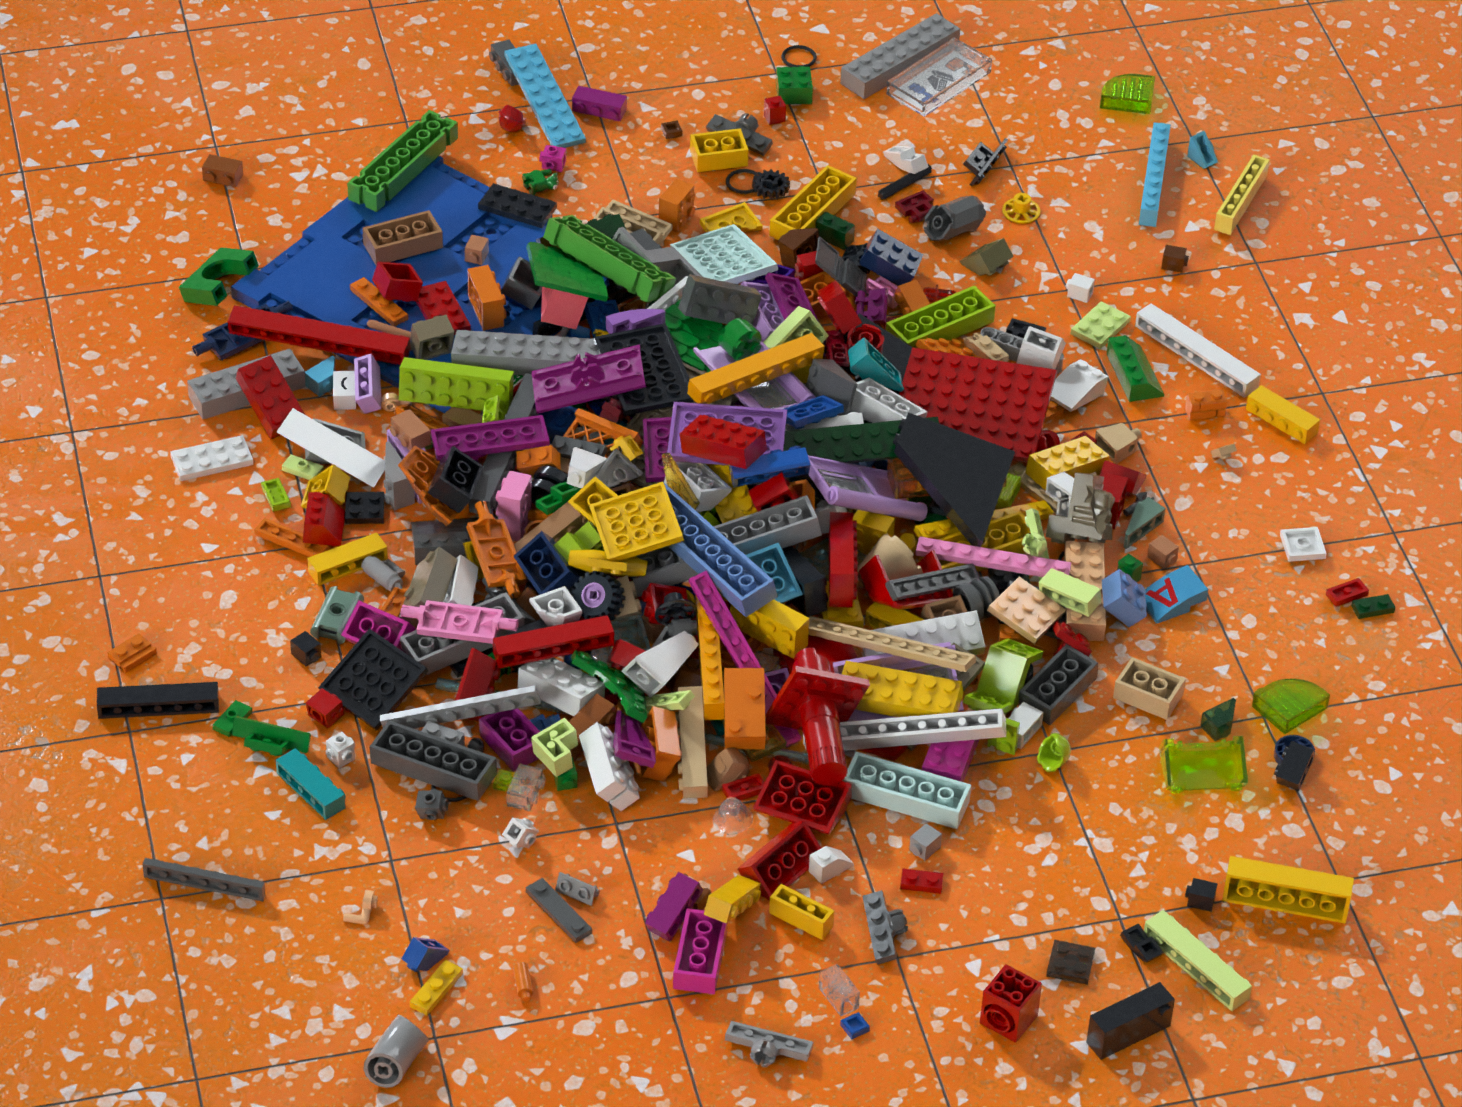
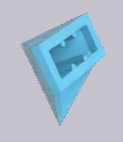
(1201, 150)

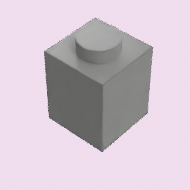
(925, 842)

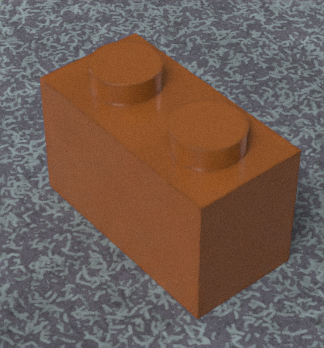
(222, 170)

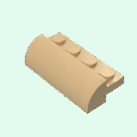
(635, 220)

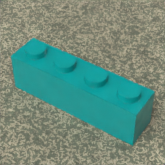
(310, 783)

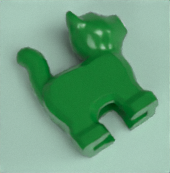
(538, 182)

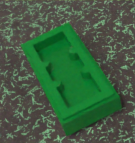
(224, 723)

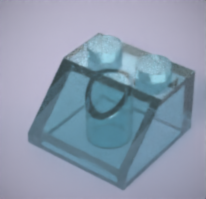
(632, 631)

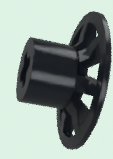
(675, 607)

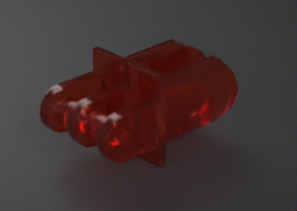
(934, 294)

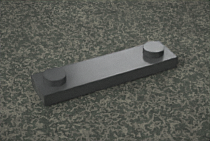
(558, 910)

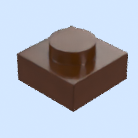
(671, 129)

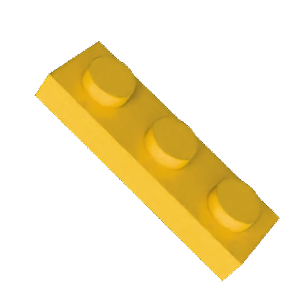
(436, 987)

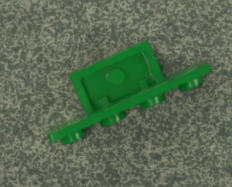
(270, 737)

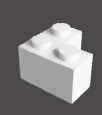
(1060, 489)

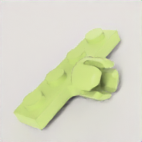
(1035, 543)

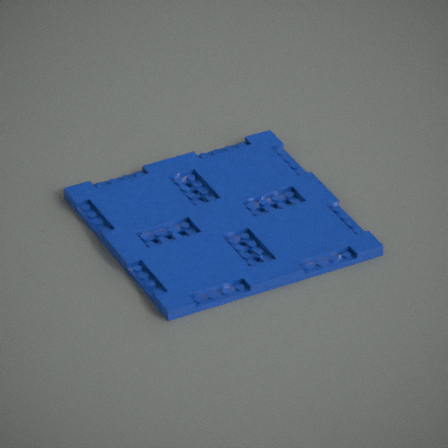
(332, 255)

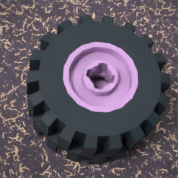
(599, 595)

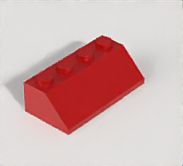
(781, 858)

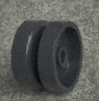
(544, 479)

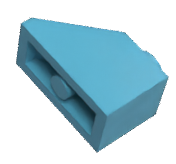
(320, 377)

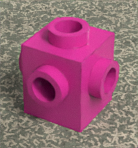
(553, 158)

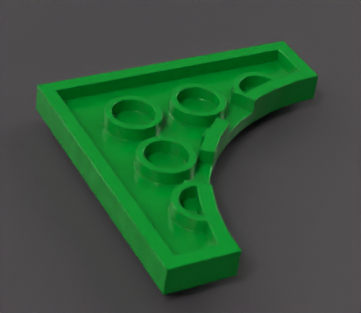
(630, 694)

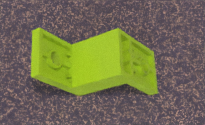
(1003, 676)

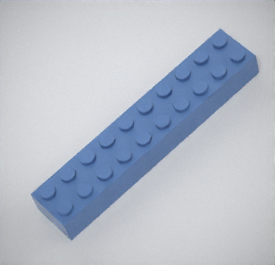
(730, 570)

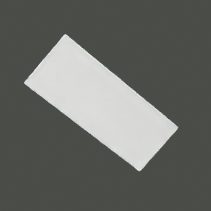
(332, 447)

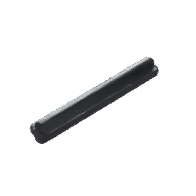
(902, 183)

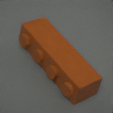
(596, 710)

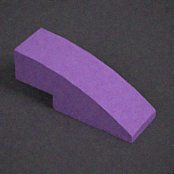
(634, 319)

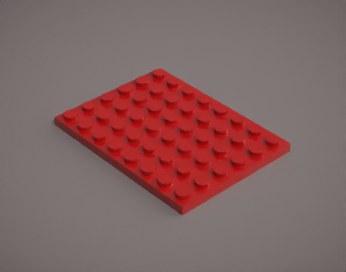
(982, 397)

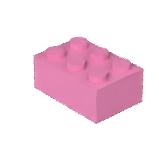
(515, 502)

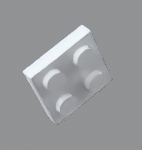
(1303, 544)

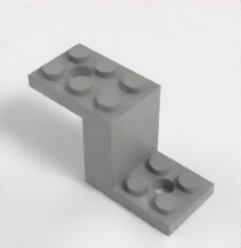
(665, 258)

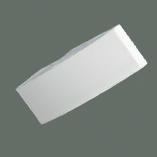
(906, 158)

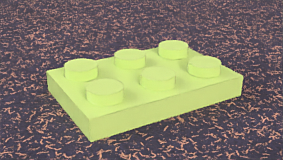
(1100, 325)

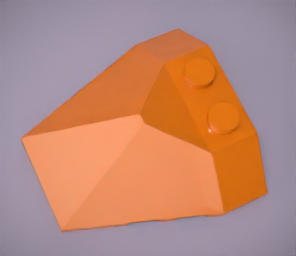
(419, 470)

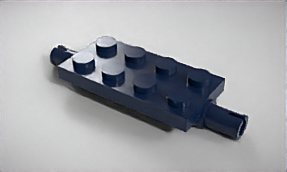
(227, 344)

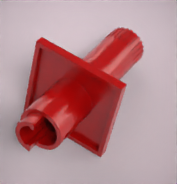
(816, 704)

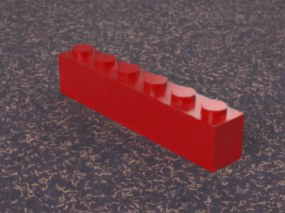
(553, 641)

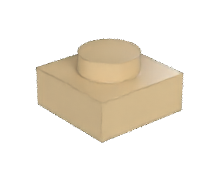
(1224, 452)

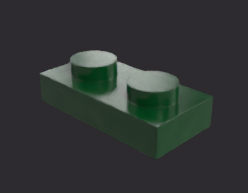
(1373, 606)

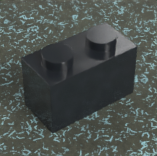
(1294, 765)

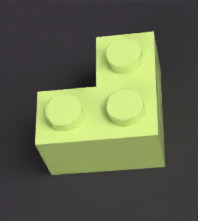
(554, 746)

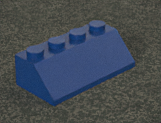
(790, 463)

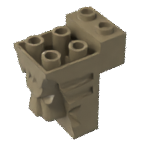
(1087, 515)

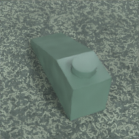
(1145, 518)

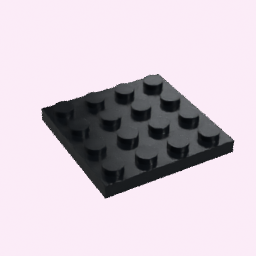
(373, 678)

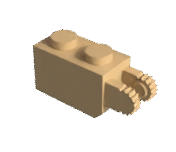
(985, 348)

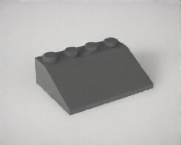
(831, 381)
(433, 534)

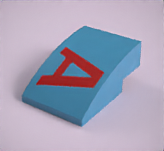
(1174, 594)

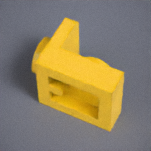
(629, 447)

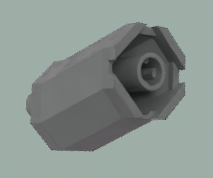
(954, 218)

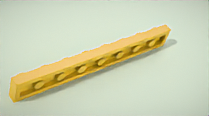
(946, 527)

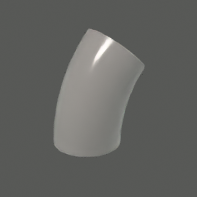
(394, 1052)

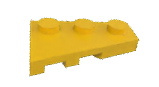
(739, 215)

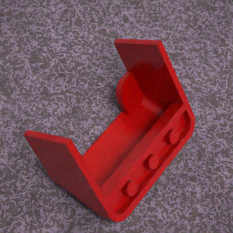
(876, 577)

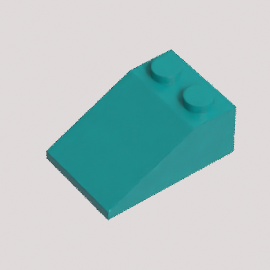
(870, 363)

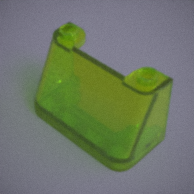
(1204, 765)

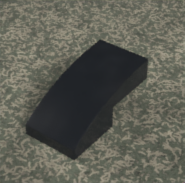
(1142, 945)

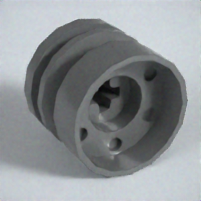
(978, 595)

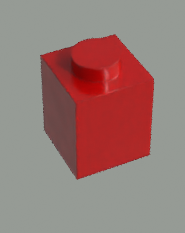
(774, 110)

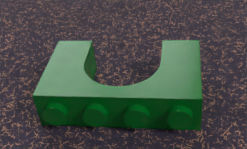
(203, 287)

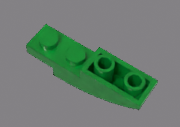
(559, 496)

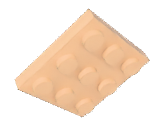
(1026, 610)

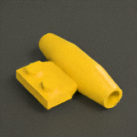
(596, 560)

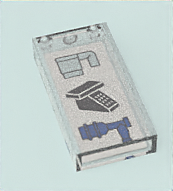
(939, 76)

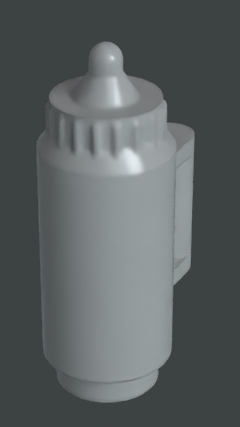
(383, 572)

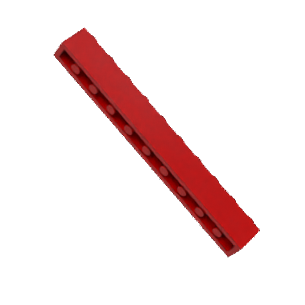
(318, 334)

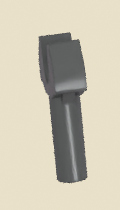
(1139, 497)

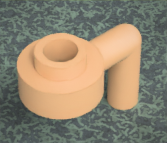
(391, 400)
(369, 902)

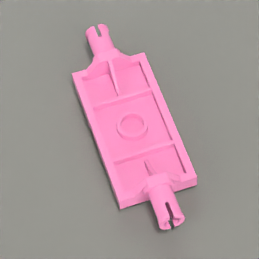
(459, 621)

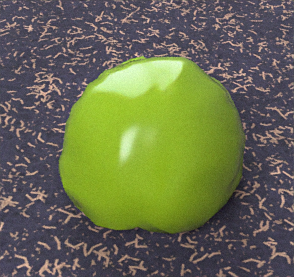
(1053, 752)

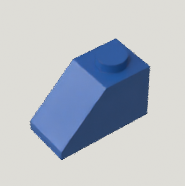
(423, 954)

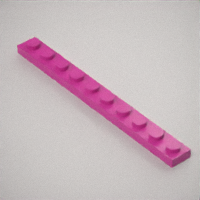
(734, 640)

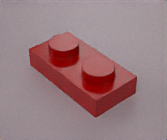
(1347, 592)
(744, 787)
(921, 881)

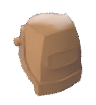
(727, 767)

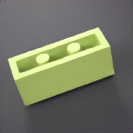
(1070, 592)

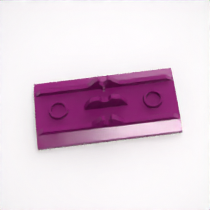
(588, 378)

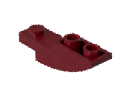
(836, 348)
(612, 411)

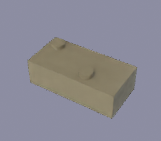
(430, 580)

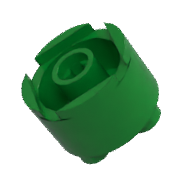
(740, 339)

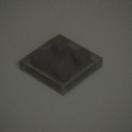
(1070, 962)

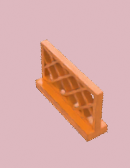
(602, 426)

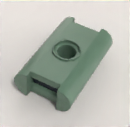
(335, 614)

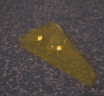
(677, 481)

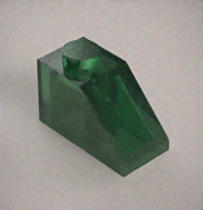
(1218, 720)

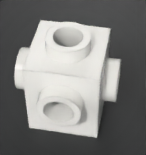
(340, 749)
(520, 832)

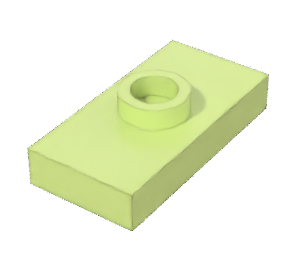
(301, 467)

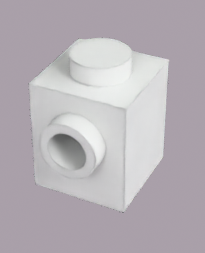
(1080, 287)

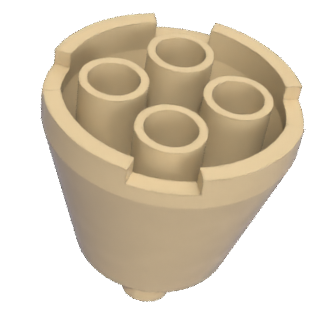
(895, 558)

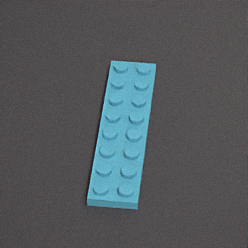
(544, 96)

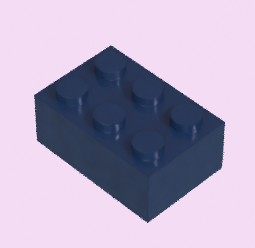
(891, 258)
(545, 565)

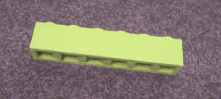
(1198, 960)

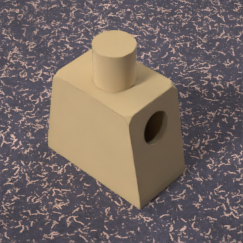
(1118, 441)

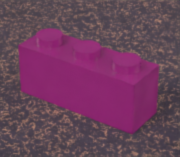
(599, 103)
(672, 906)

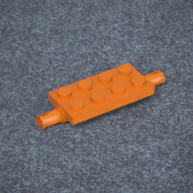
(495, 551)

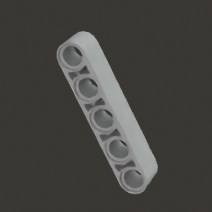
(1011, 344)

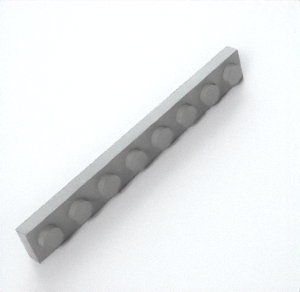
(465, 708)

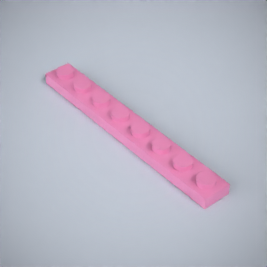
(990, 557)

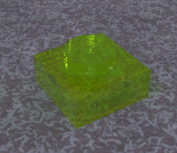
(503, 780)

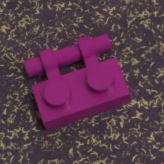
(876, 304)

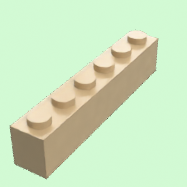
(692, 746)

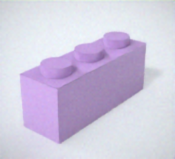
(367, 383)

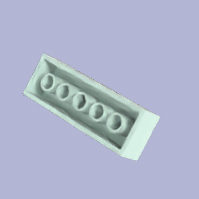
(908, 790)

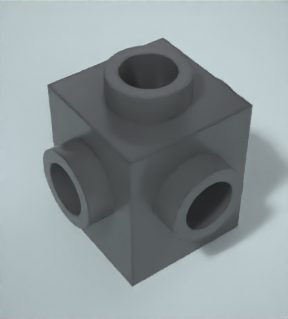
(431, 804)

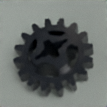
(771, 184)

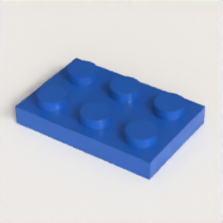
(812, 411)

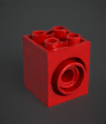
(1010, 1003)

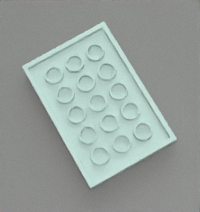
(726, 255)

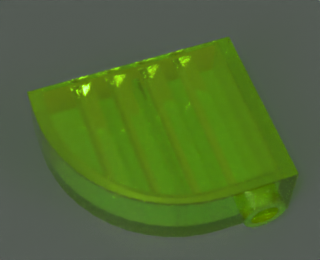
(1128, 93)
(1290, 702)

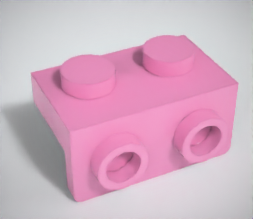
(883, 283)

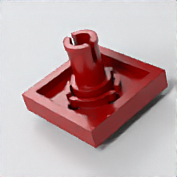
(1066, 634)

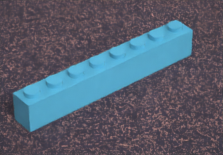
(1154, 174)

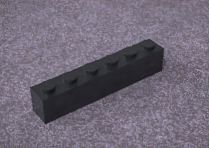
(157, 700)

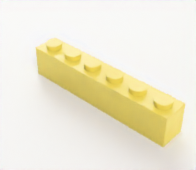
(1241, 194)

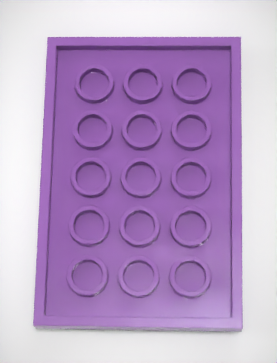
(766, 419)

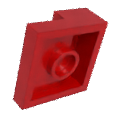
(654, 598)

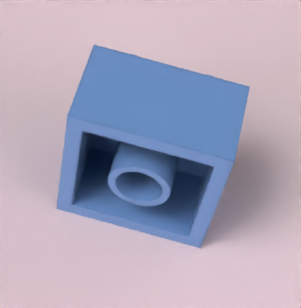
(1124, 598)

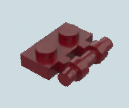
(913, 204)

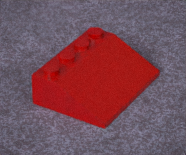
(795, 797)

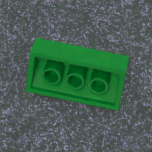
(1133, 369)

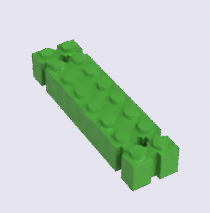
(402, 160)
(608, 257)

